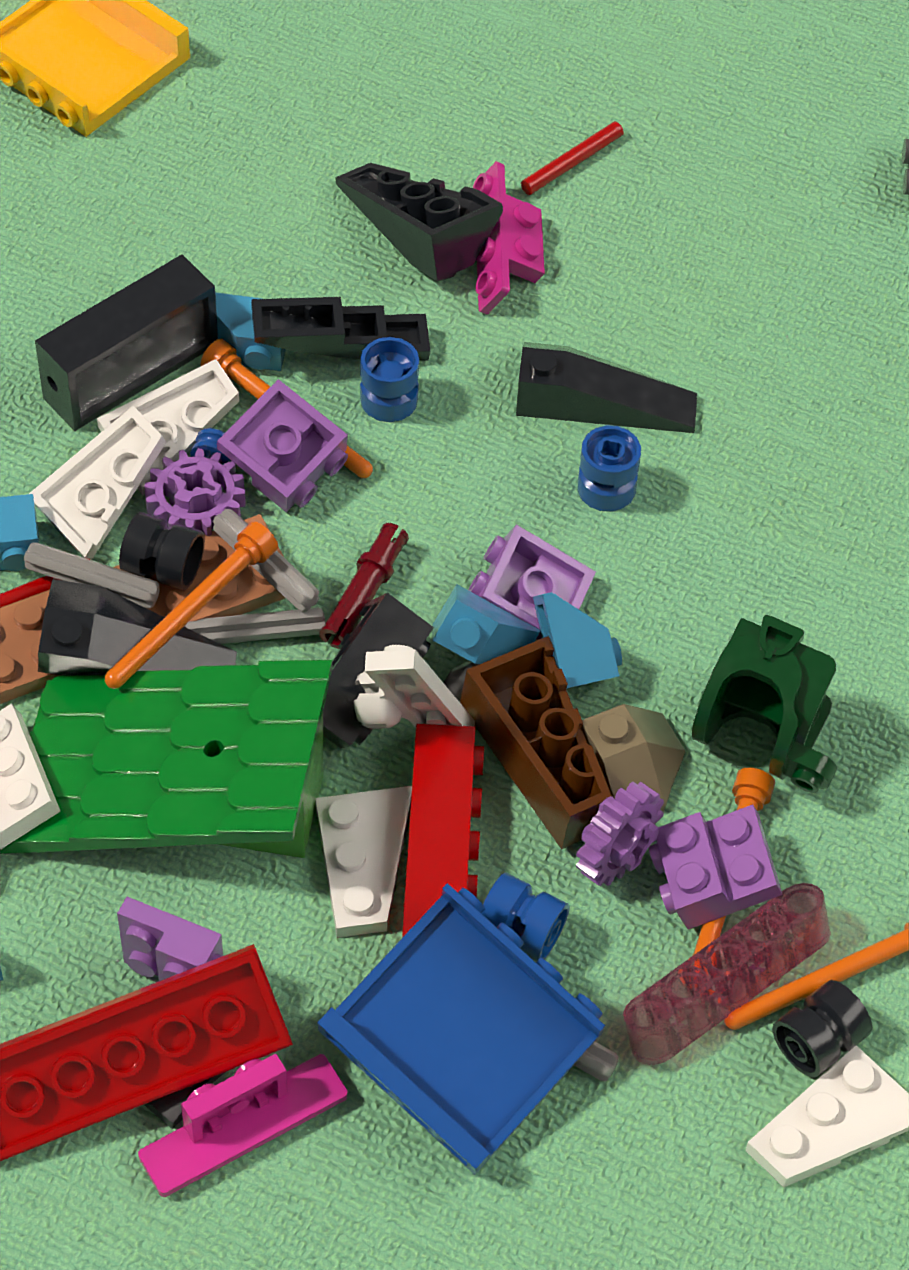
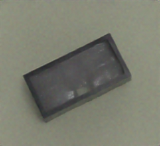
(127, 342)

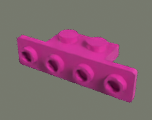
(513, 244)
(239, 1117)

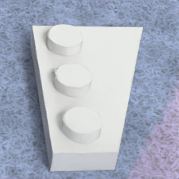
(182, 410)
(98, 481)
(24, 787)
(362, 855)
(837, 1116)

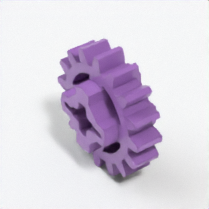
(194, 490)
(620, 833)

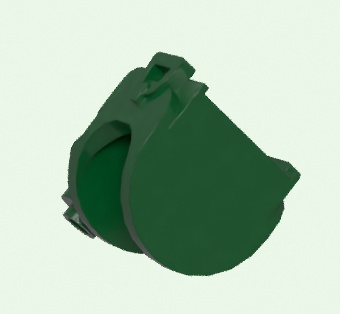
(779, 683)

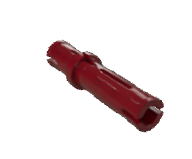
(373, 570)

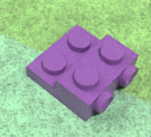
(285, 446)
(527, 568)
(714, 865)
(162, 942)

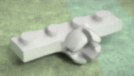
(405, 686)

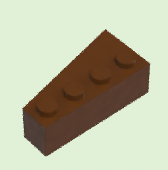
(537, 736)

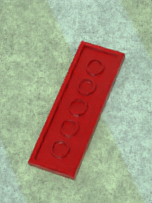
(136, 1049)

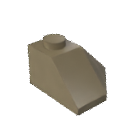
(635, 748)

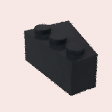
(383, 624)

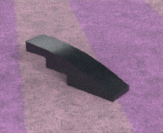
(331, 329)

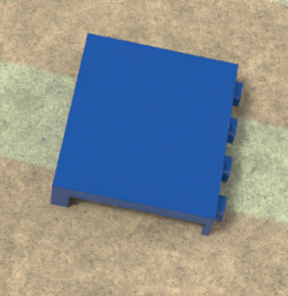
(463, 1027)

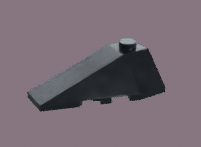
(425, 222)
(584, 388)
(94, 628)

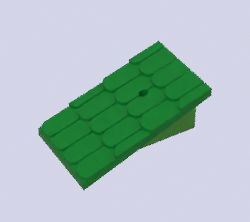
(183, 758)

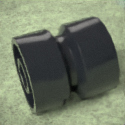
(155, 549)
(827, 1025)

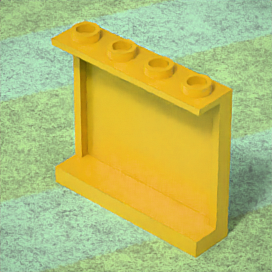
(89, 55)

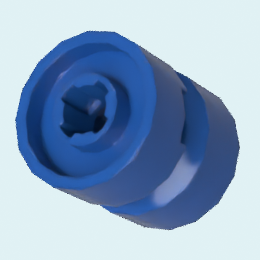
(389, 379)
(609, 468)
(533, 918)

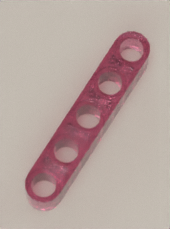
(727, 974)

